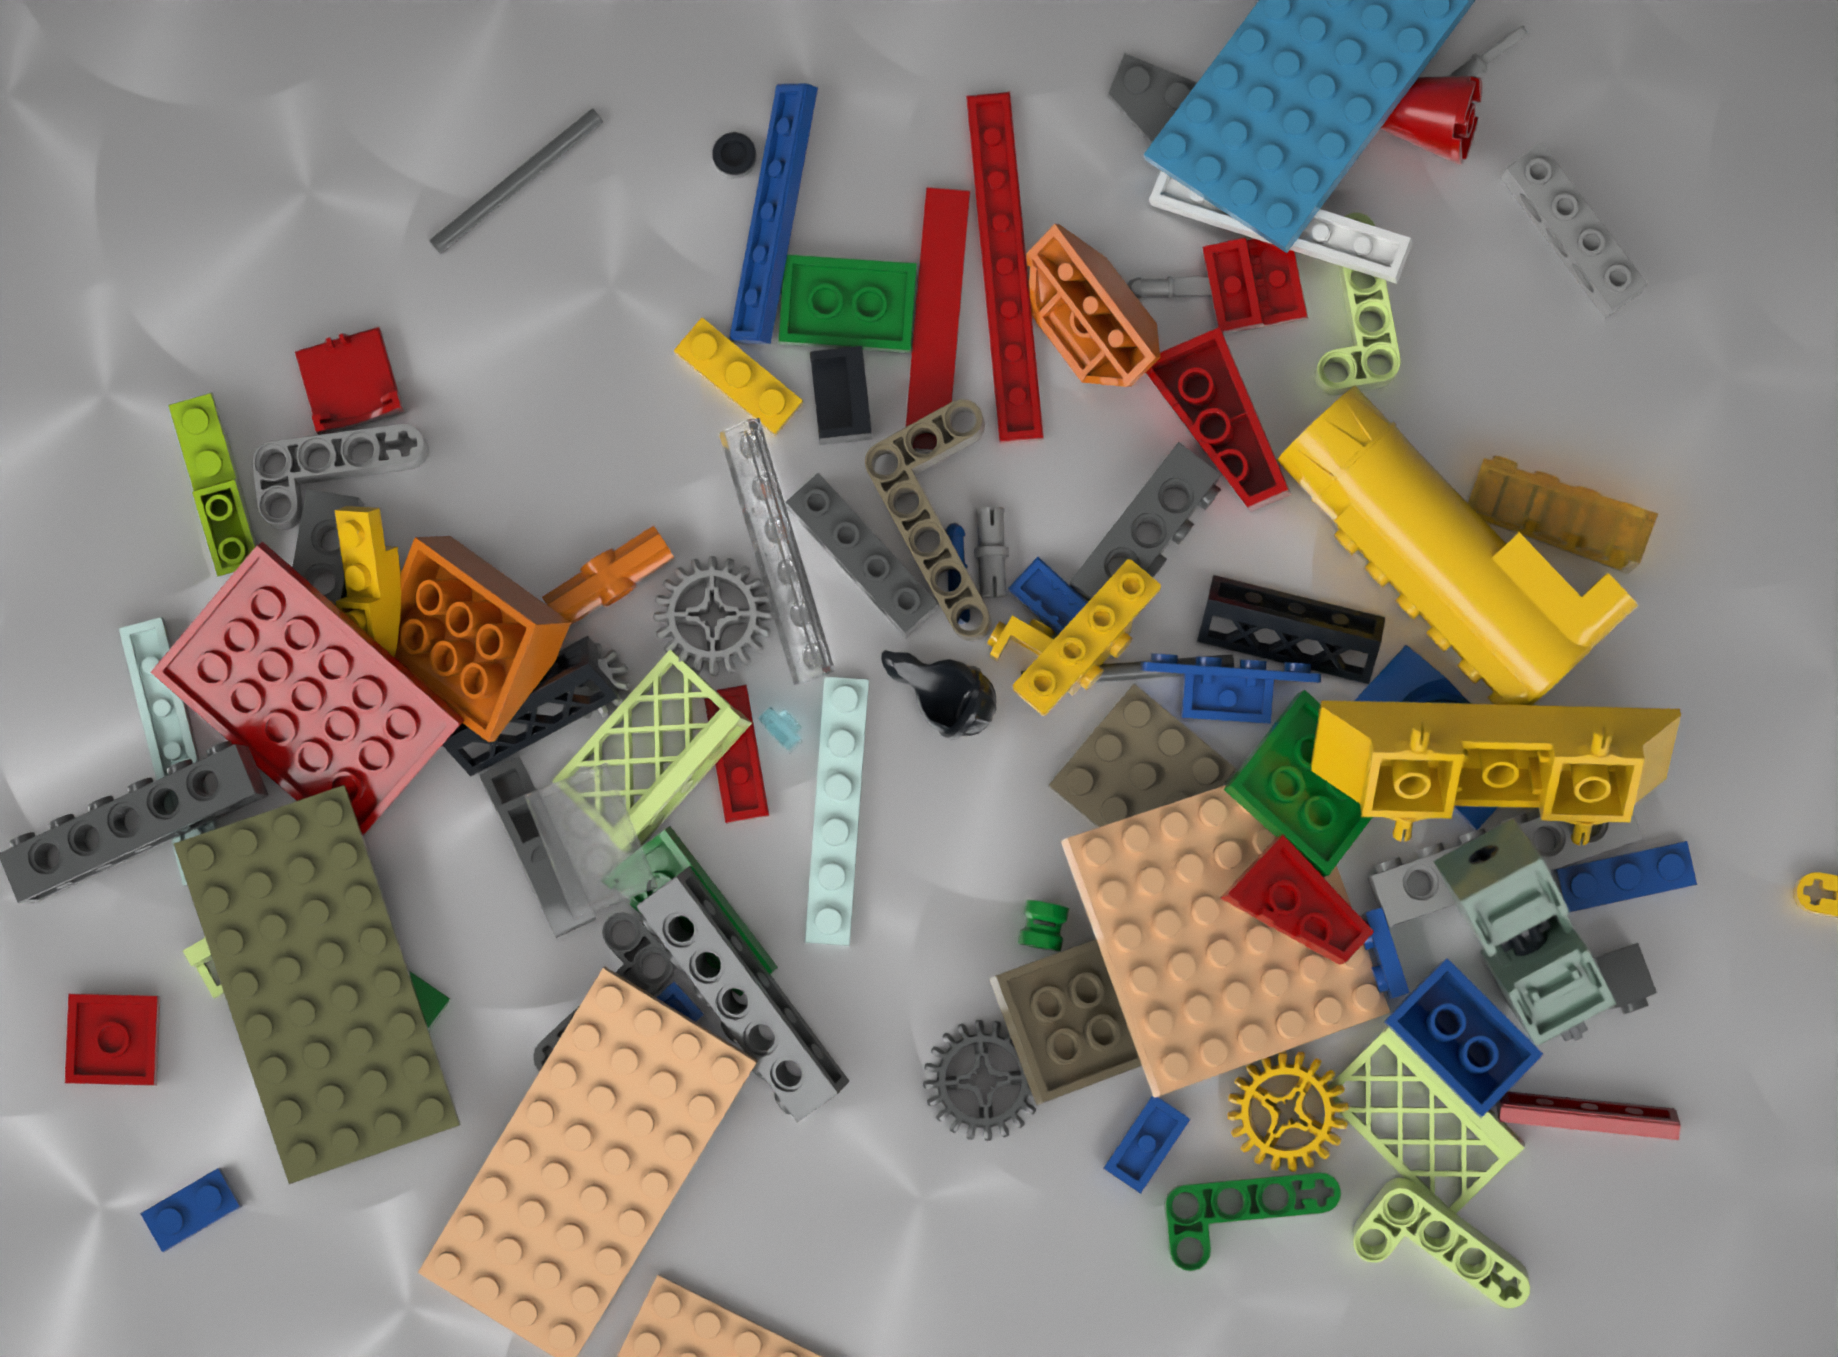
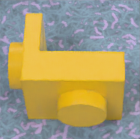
(1031, 636)

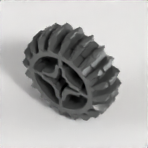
(952, 1082)

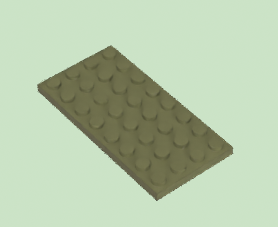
(317, 984)

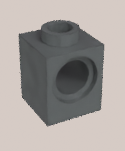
(1627, 977)

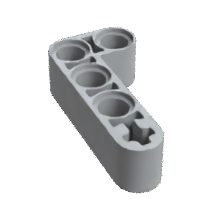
(339, 466)

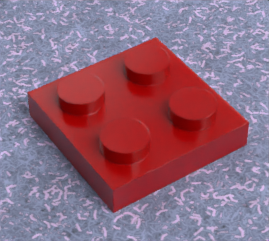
(112, 1039)

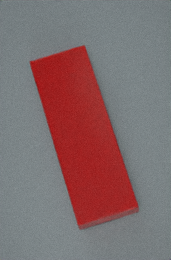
(740, 767)

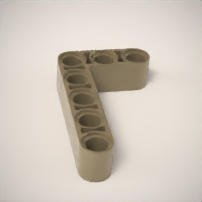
(924, 517)

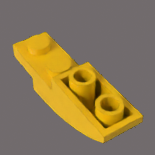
(369, 575)

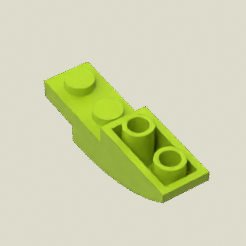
(214, 482)

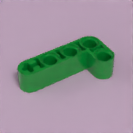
(1251, 1208)

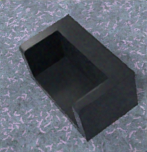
(841, 395)

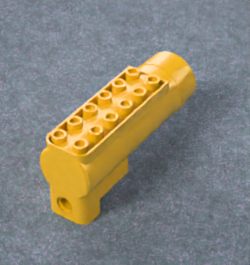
(1481, 596)

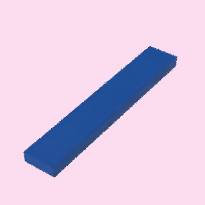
(773, 213)

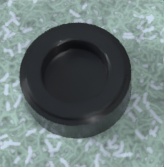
(734, 155)

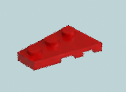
(1298, 902)

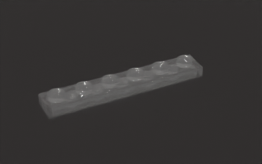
(776, 551)

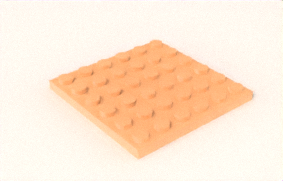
(1192, 971)

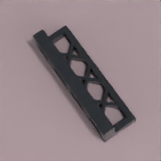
(1303, 618)
(572, 667)

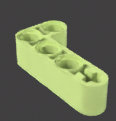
(1364, 342)
(1446, 1248)

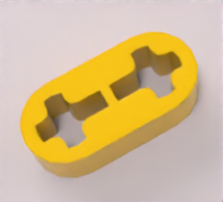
(1823, 906)

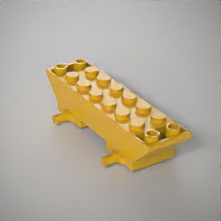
(1433, 756)

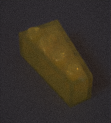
(1561, 514)

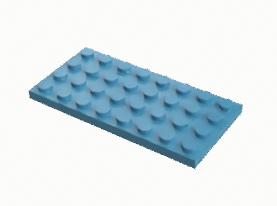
(1297, 104)

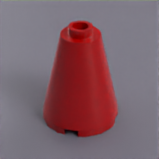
(1438, 115)

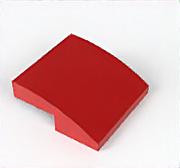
(1254, 285)

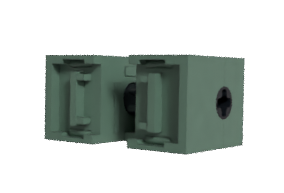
(1525, 933)

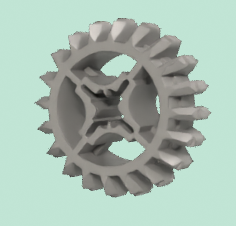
(734, 615)

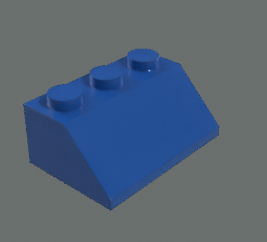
(1463, 1037)

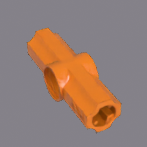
(609, 576)

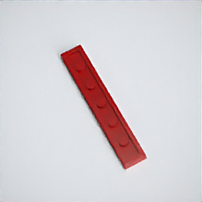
(937, 306)

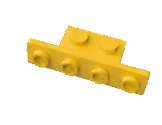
(1088, 640)

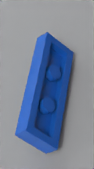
(1626, 877)

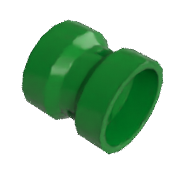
(1040, 935)

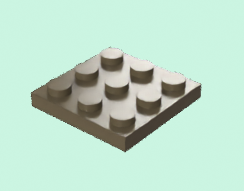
(1138, 763)
(1065, 1021)

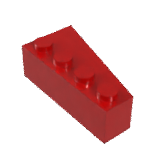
(1215, 406)

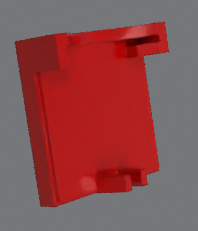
(349, 381)

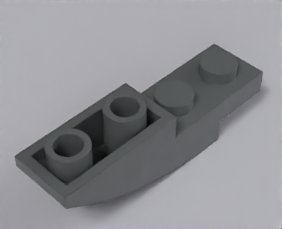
(506, 791)

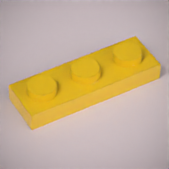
(738, 376)

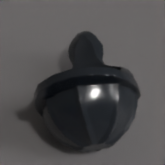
(948, 693)

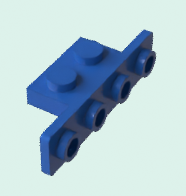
(1228, 692)

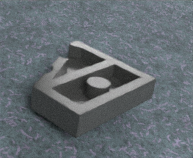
(1148, 94)

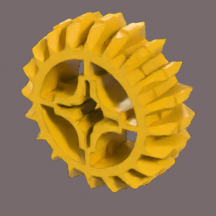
(1270, 1099)

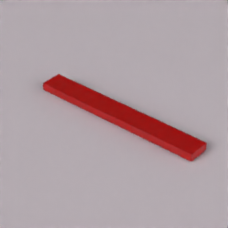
(1004, 268)

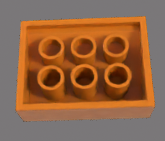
(473, 633)

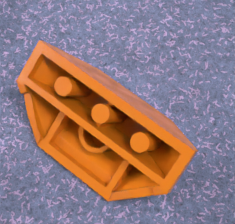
(1089, 311)

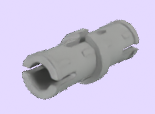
(991, 552)

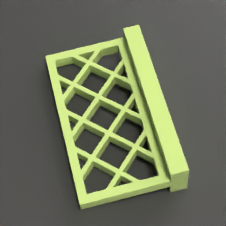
(685, 769)
(1488, 1129)

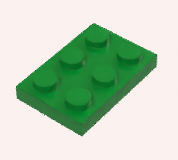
(847, 303)

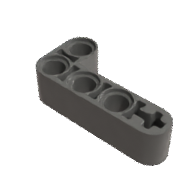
(632, 958)

